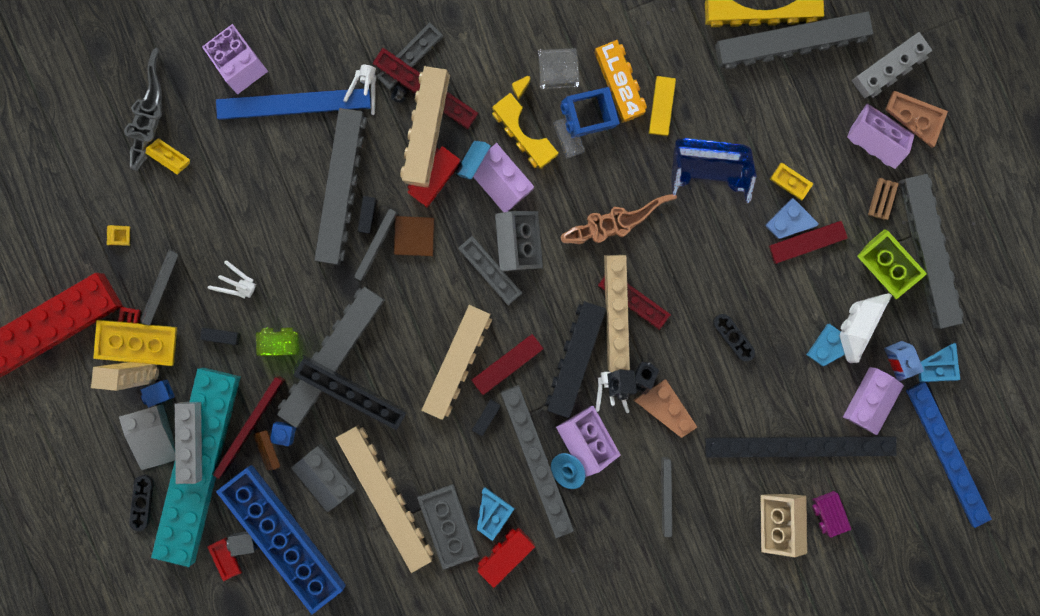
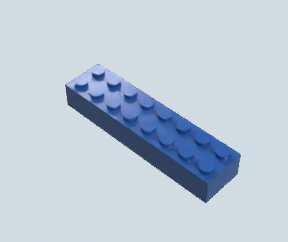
(281, 539)

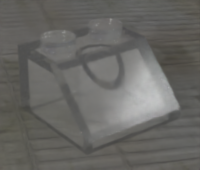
(558, 68)

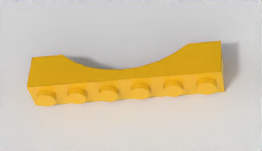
(729, 12)

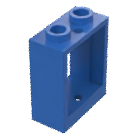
(606, 106)

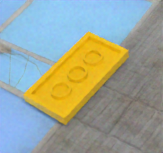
(135, 342)

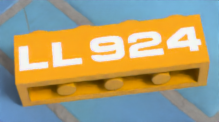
(620, 81)

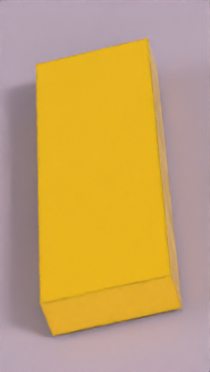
(662, 106)

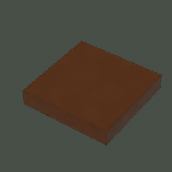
(414, 236)
(266, 450)

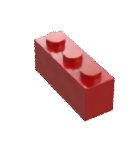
(443, 167)
(505, 556)

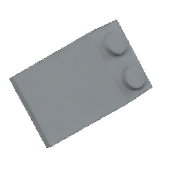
(149, 436)

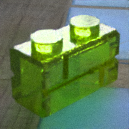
(277, 342)

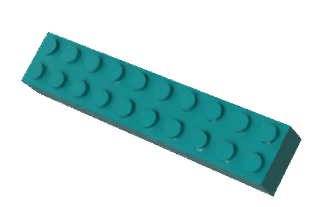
(188, 504)

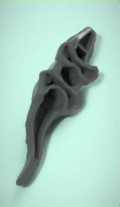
(146, 116)

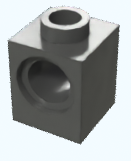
(241, 543)

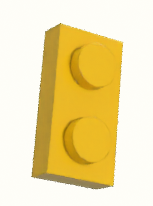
(167, 156)
(791, 181)

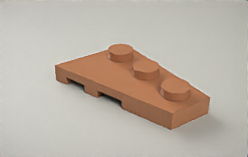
(917, 116)
(667, 408)

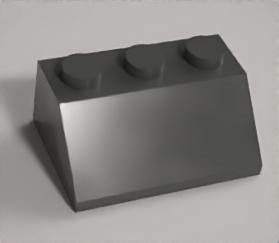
(519, 240)
(324, 477)

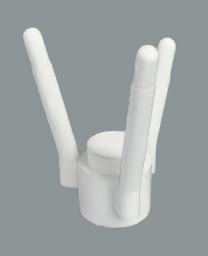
(366, 76)
(244, 287)
(604, 380)

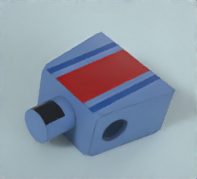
(904, 361)

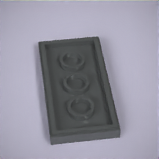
(448, 526)

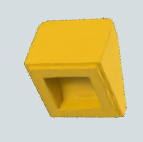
(519, 86)
(118, 235)

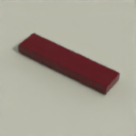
(808, 242)
(643, 306)
(507, 364)

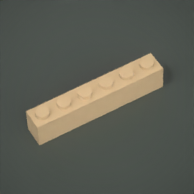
(425, 127)
(616, 312)
(456, 361)
(123, 375)

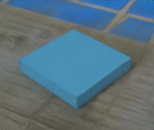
(473, 159)

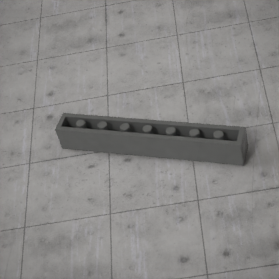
(794, 39)
(340, 185)
(931, 251)
(333, 353)
(537, 461)

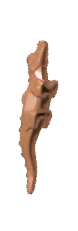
(617, 222)

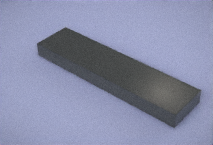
(414, 51)
(375, 245)
(490, 270)
(159, 287)
(666, 483)

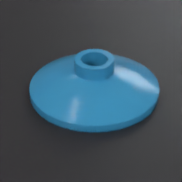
(568, 471)

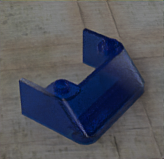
(713, 162)

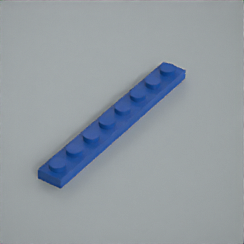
(948, 454)

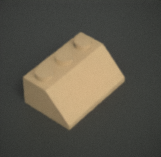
(784, 524)

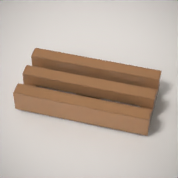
(887, 183)

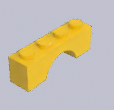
(539, 151)

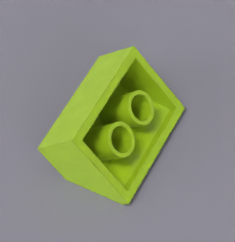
(891, 264)

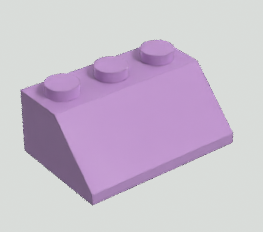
(881, 136)
(502, 179)
(873, 400)
(588, 440)

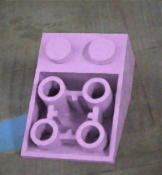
(234, 59)

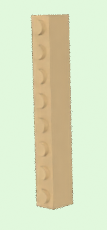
(384, 498)

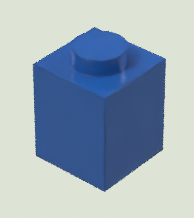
(157, 393)
(282, 433)

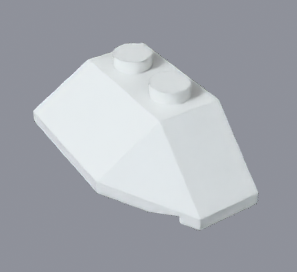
(861, 325)

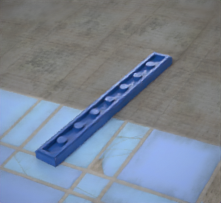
(291, 104)

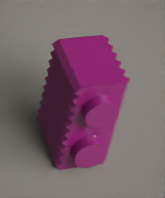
(831, 514)

